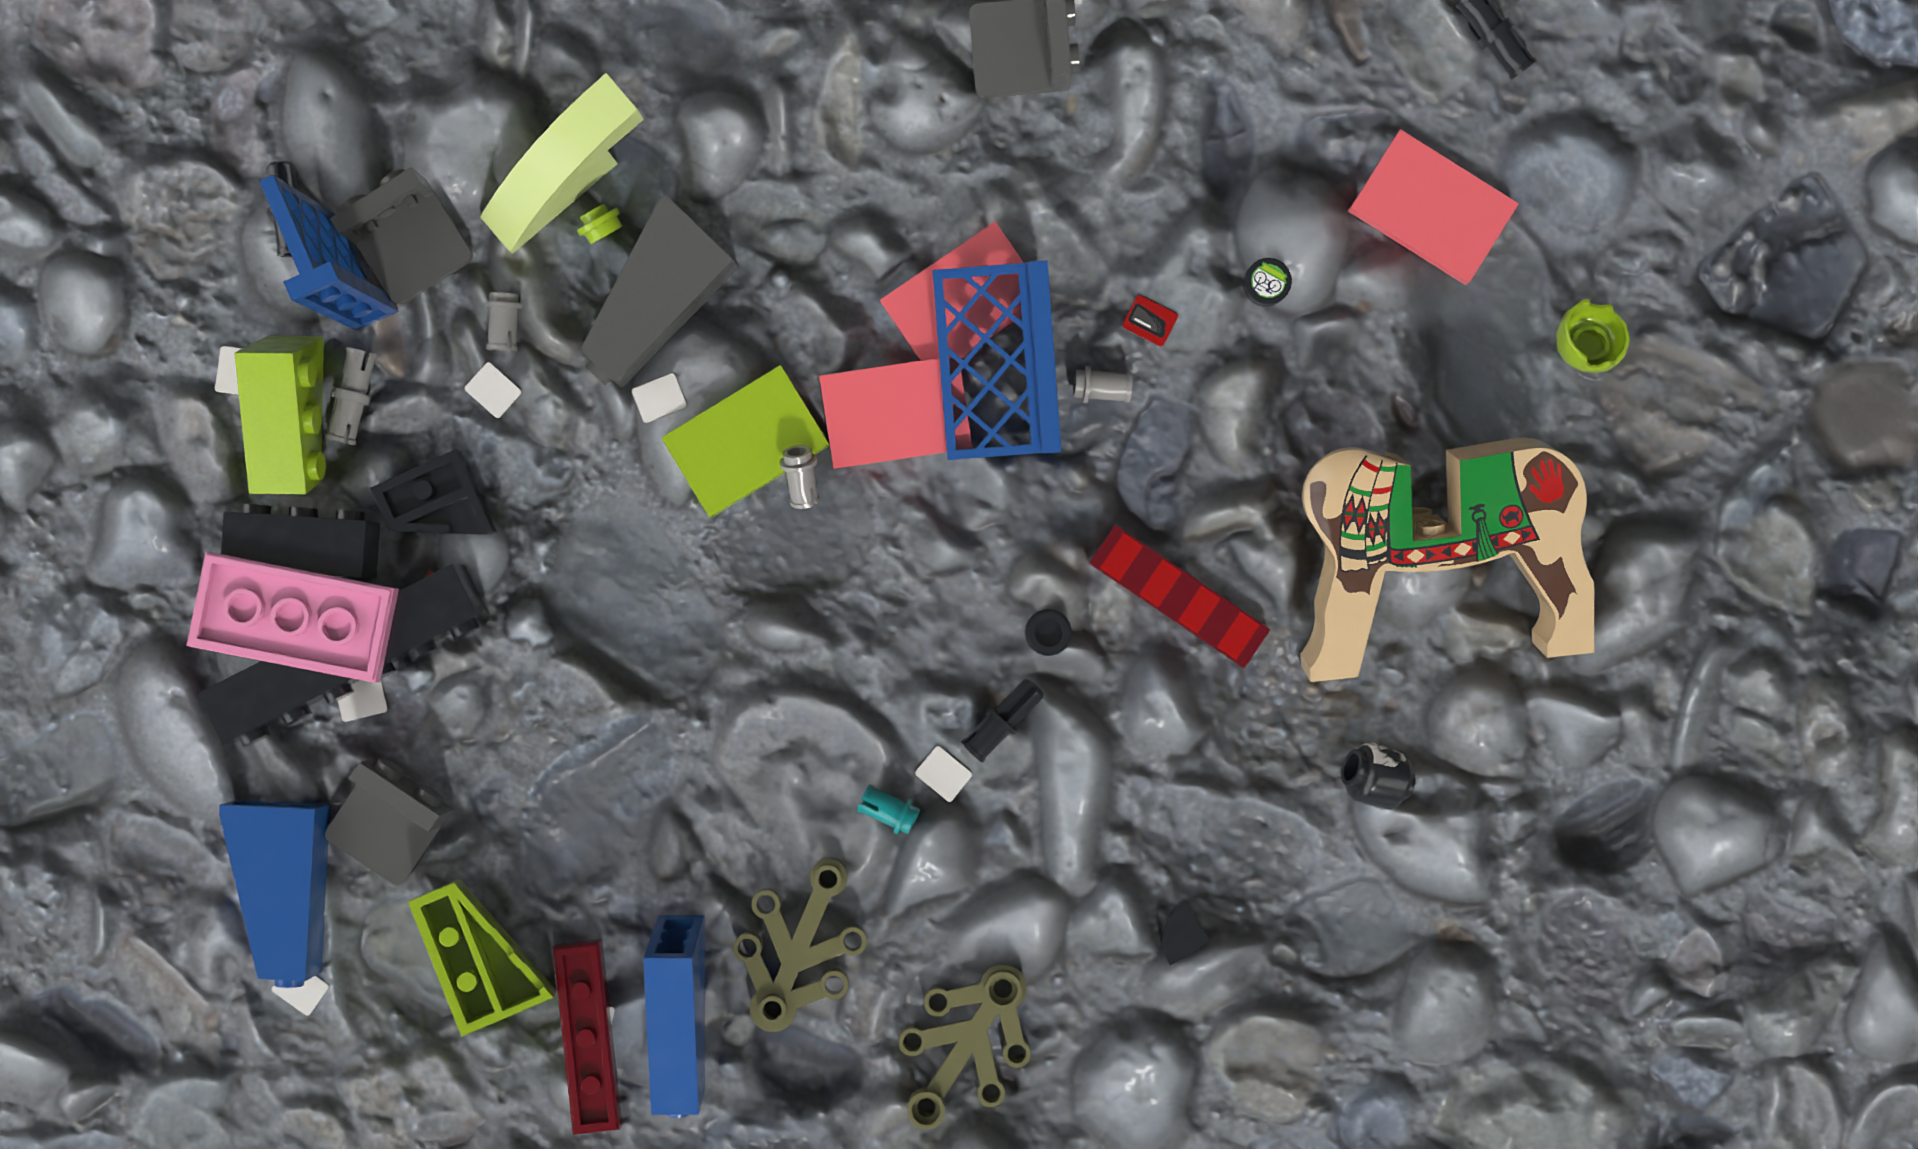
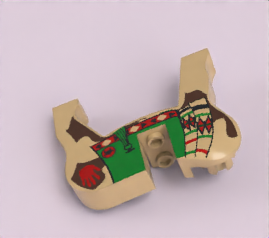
(1500, 502)

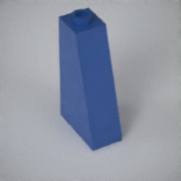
(281, 883)
(676, 1014)

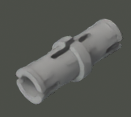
(350, 396)

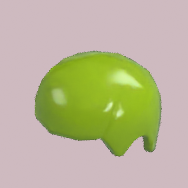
(1592, 337)

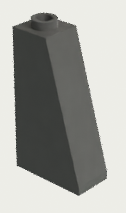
(657, 292)

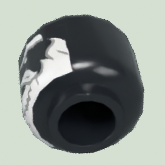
(1378, 776)

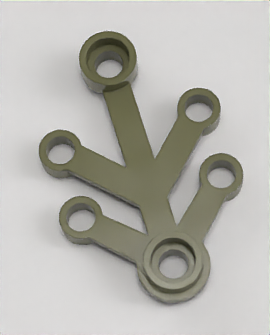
(797, 953)
(970, 1037)

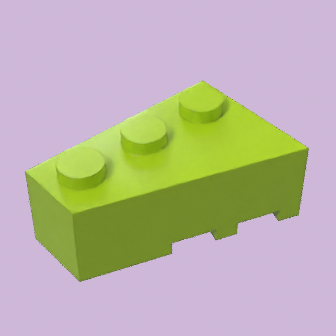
(282, 413)
(476, 959)

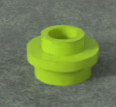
(599, 223)

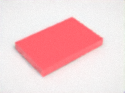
(1433, 207)
(913, 302)
(890, 412)

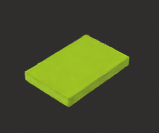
(741, 441)

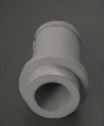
(502, 321)
(1102, 385)
(799, 468)

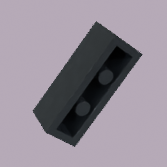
(303, 541)

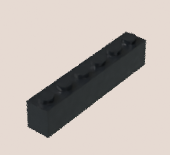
(273, 692)

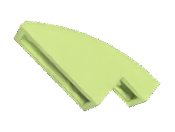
(561, 163)

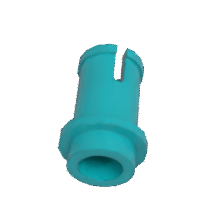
(888, 809)

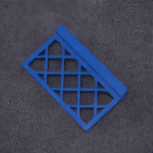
(327, 265)
(1038, 359)

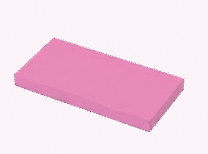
(292, 617)

